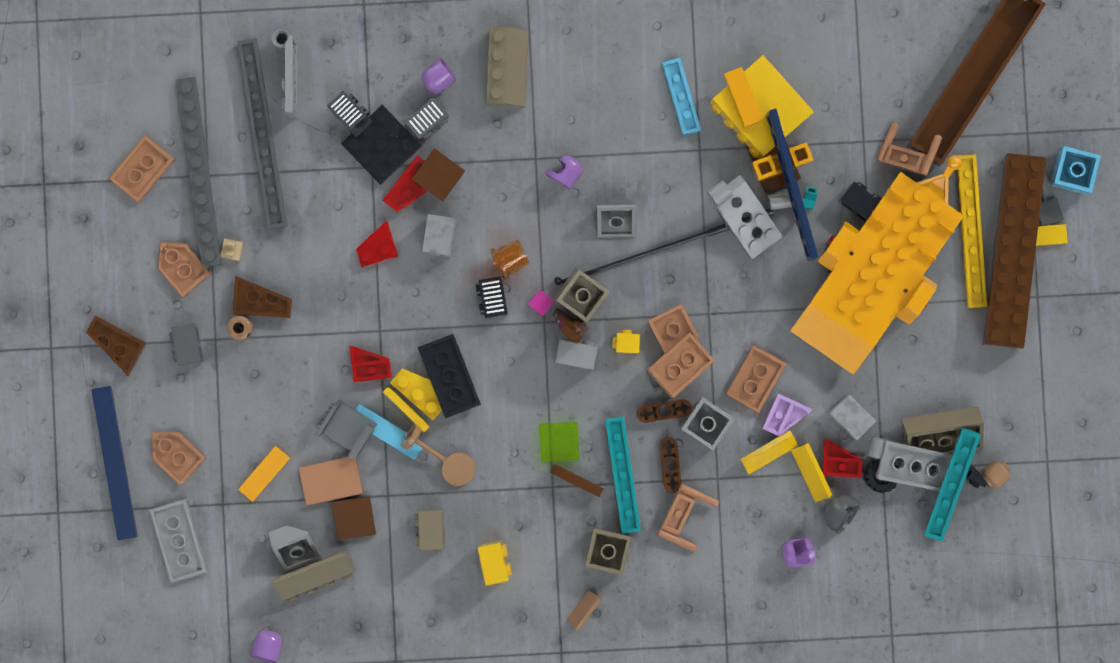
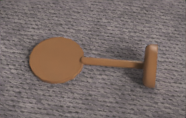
(456, 468)

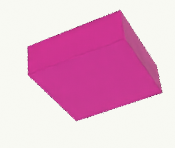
(541, 303)

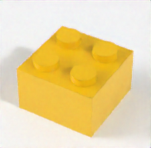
(494, 563)

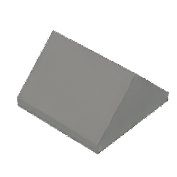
(616, 221)

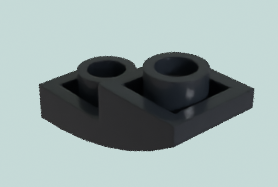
(975, 478)

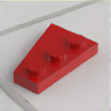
(405, 189)

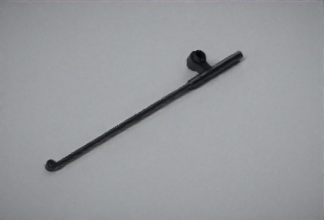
(709, 232)

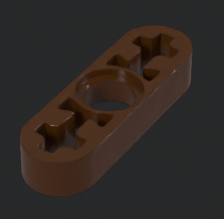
(651, 417)
(663, 460)
(576, 480)

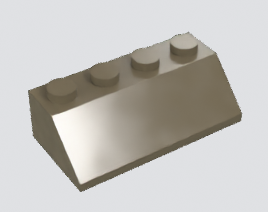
(507, 67)
(942, 429)
(314, 575)

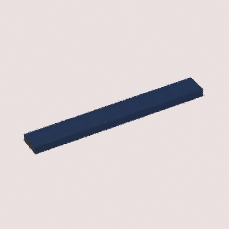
(791, 185)
(114, 463)

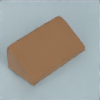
(583, 610)

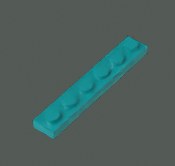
(622, 475)
(952, 484)

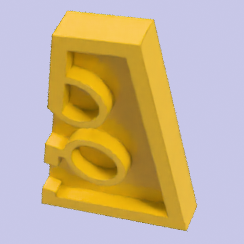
(418, 391)

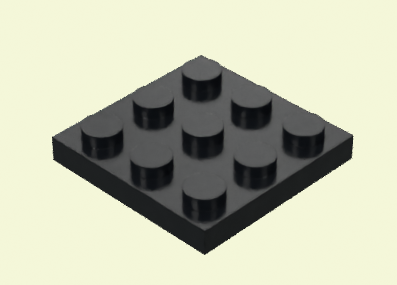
(382, 145)

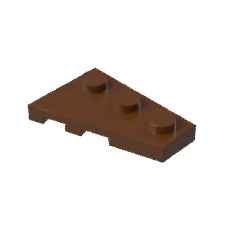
(259, 301)
(570, 327)
(118, 344)

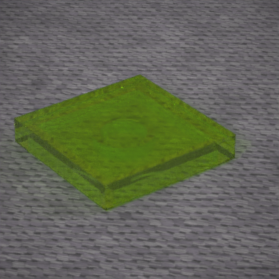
(559, 442)

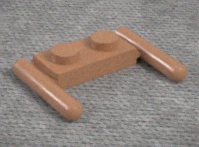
(906, 158)
(679, 513)

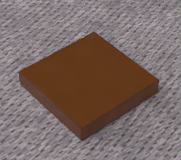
(438, 175)
(354, 518)

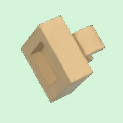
(232, 249)

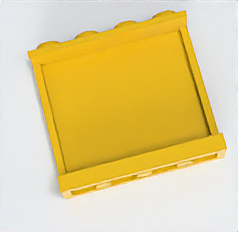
(770, 93)

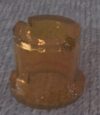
(509, 259)

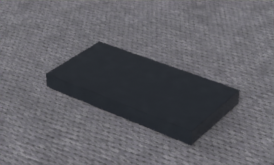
(449, 376)

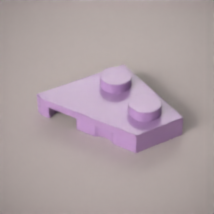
(784, 415)

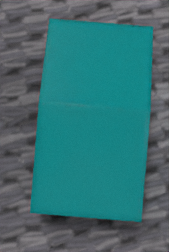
(810, 197)

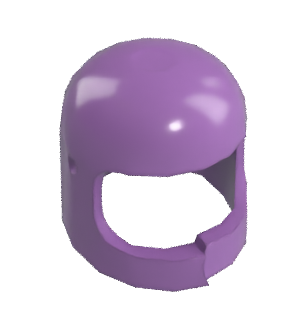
(438, 77)
(569, 172)
(798, 552)
(267, 646)

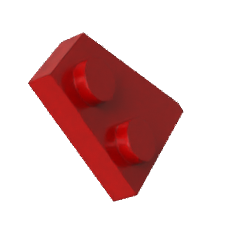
(377, 247)
(368, 365)
(840, 461)

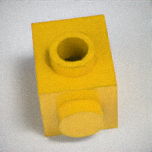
(626, 342)

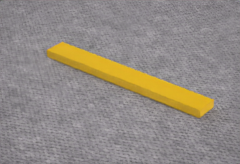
(971, 232)

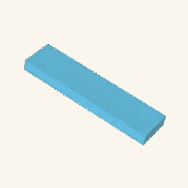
(681, 96)
(389, 432)

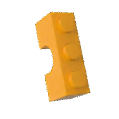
(770, 165)

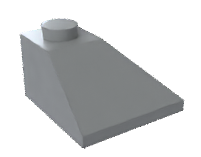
(293, 547)

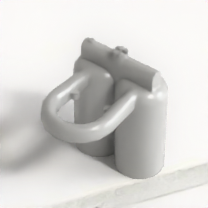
(779, 201)

